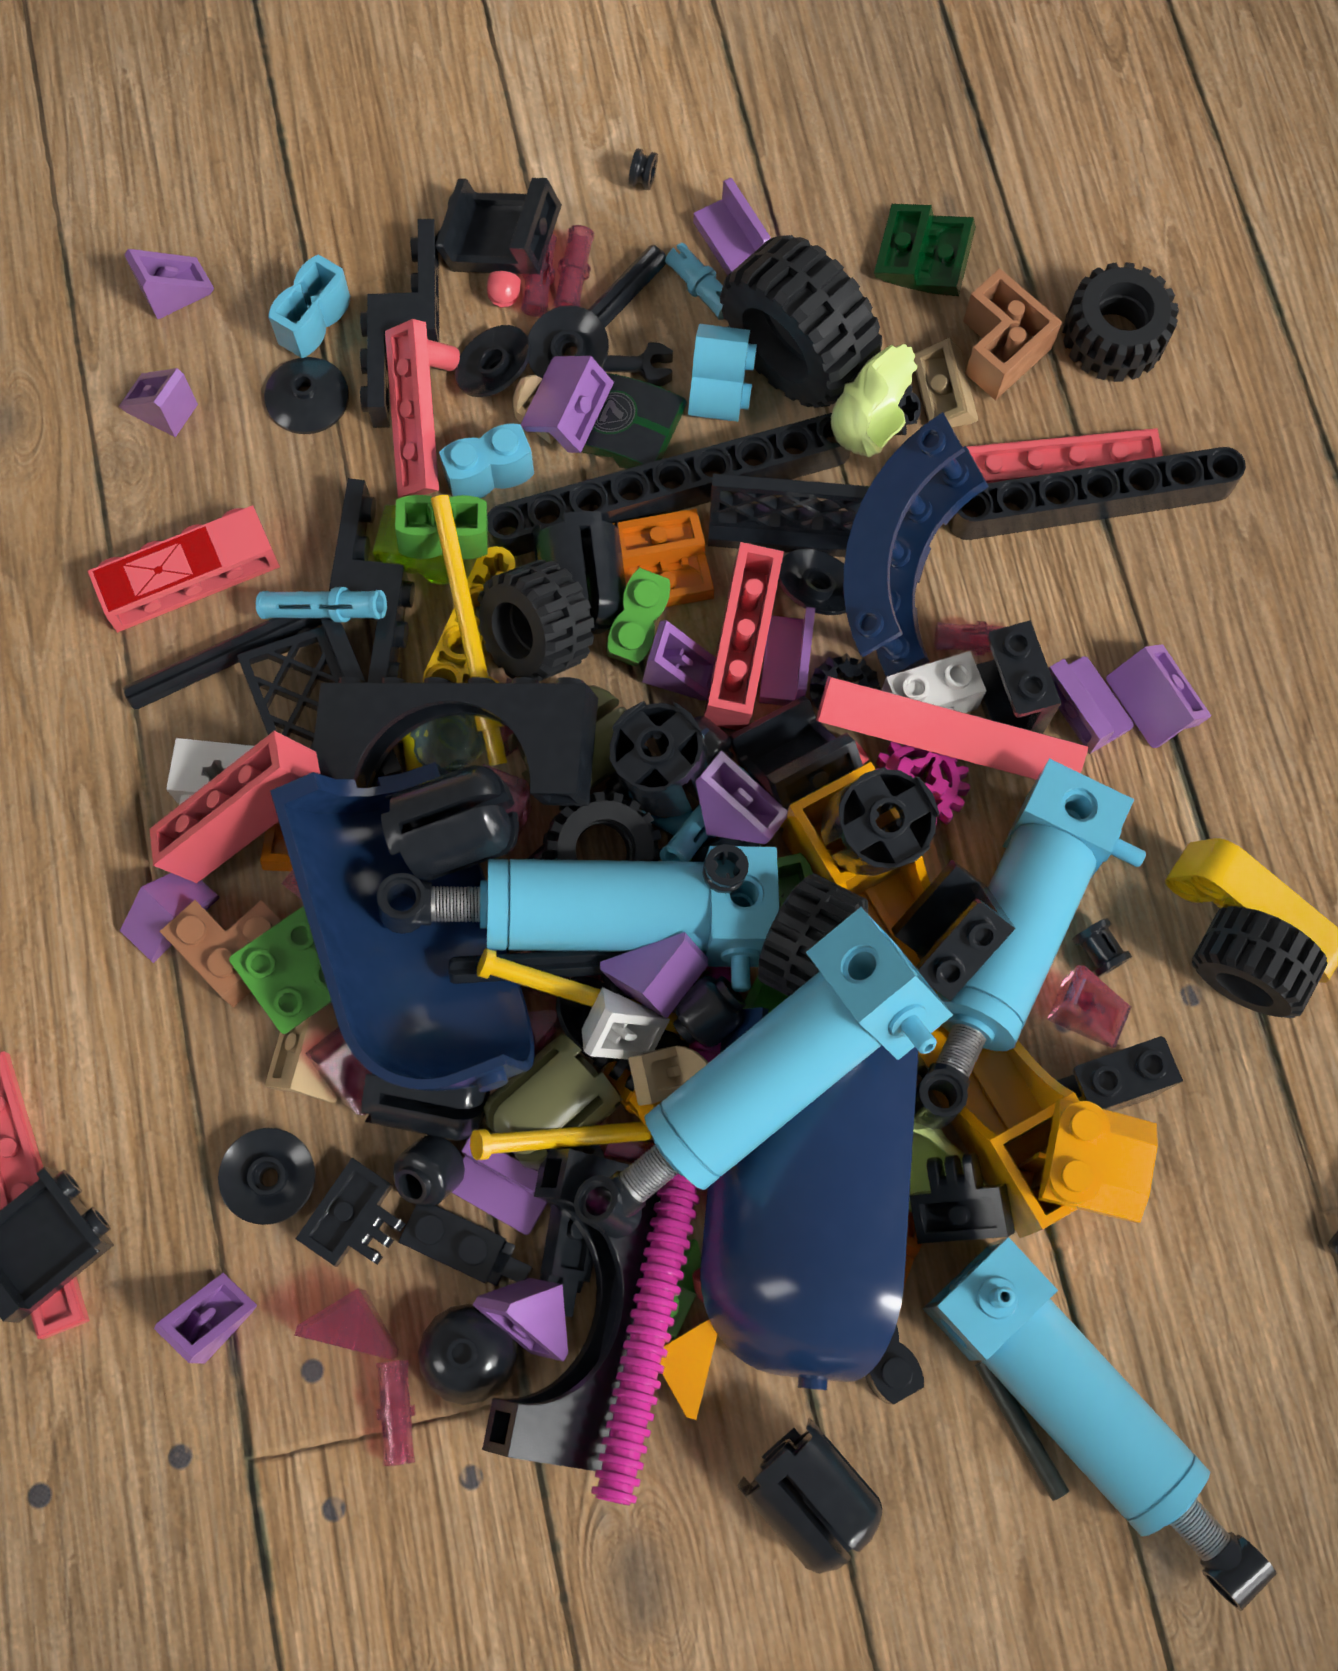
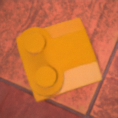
(1099, 1161)

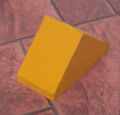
(689, 1365)

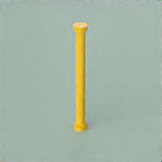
(492, 965)
(484, 1144)

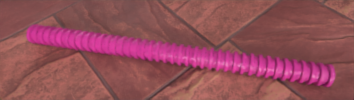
(649, 1328)

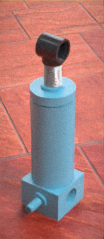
(1048, 861)
(603, 906)
(840, 1016)
(1005, 1318)

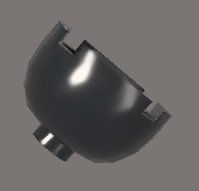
(465, 1355)

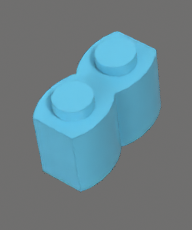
(309, 306)
(719, 372)
(489, 462)

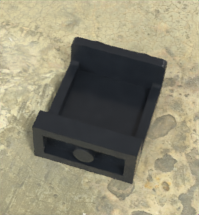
(498, 229)
(1018, 680)
(793, 752)
(953, 929)
(1125, 1076)
(46, 1242)

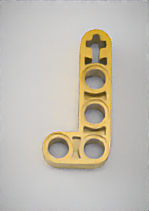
(445, 662)
(1231, 877)

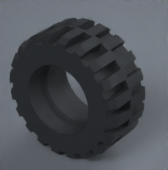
(804, 317)

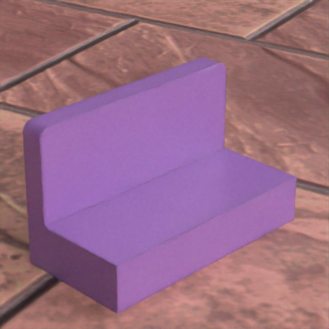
(730, 227)
(568, 400)
(787, 659)
(1157, 695)
(1089, 703)
(501, 1189)

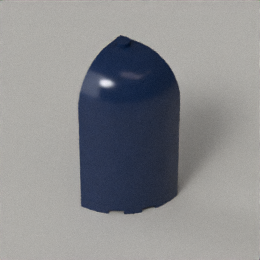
(387, 985)
(814, 1229)

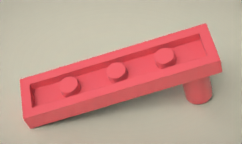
(411, 403)

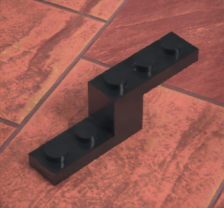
(393, 309)
(356, 573)

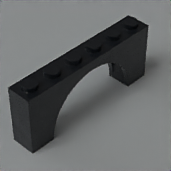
(552, 721)
(570, 1415)

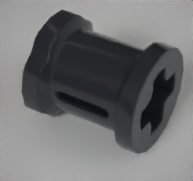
(1102, 947)

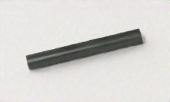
(1025, 1434)

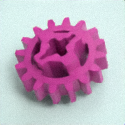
(946, 796)

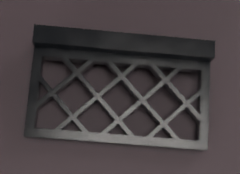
(776, 520)
(340, 661)

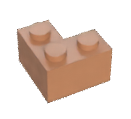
(1013, 333)
(210, 946)

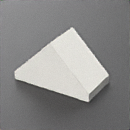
(621, 1027)

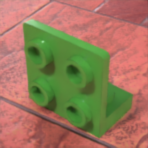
(284, 972)

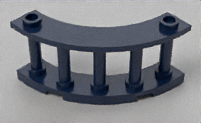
(891, 539)

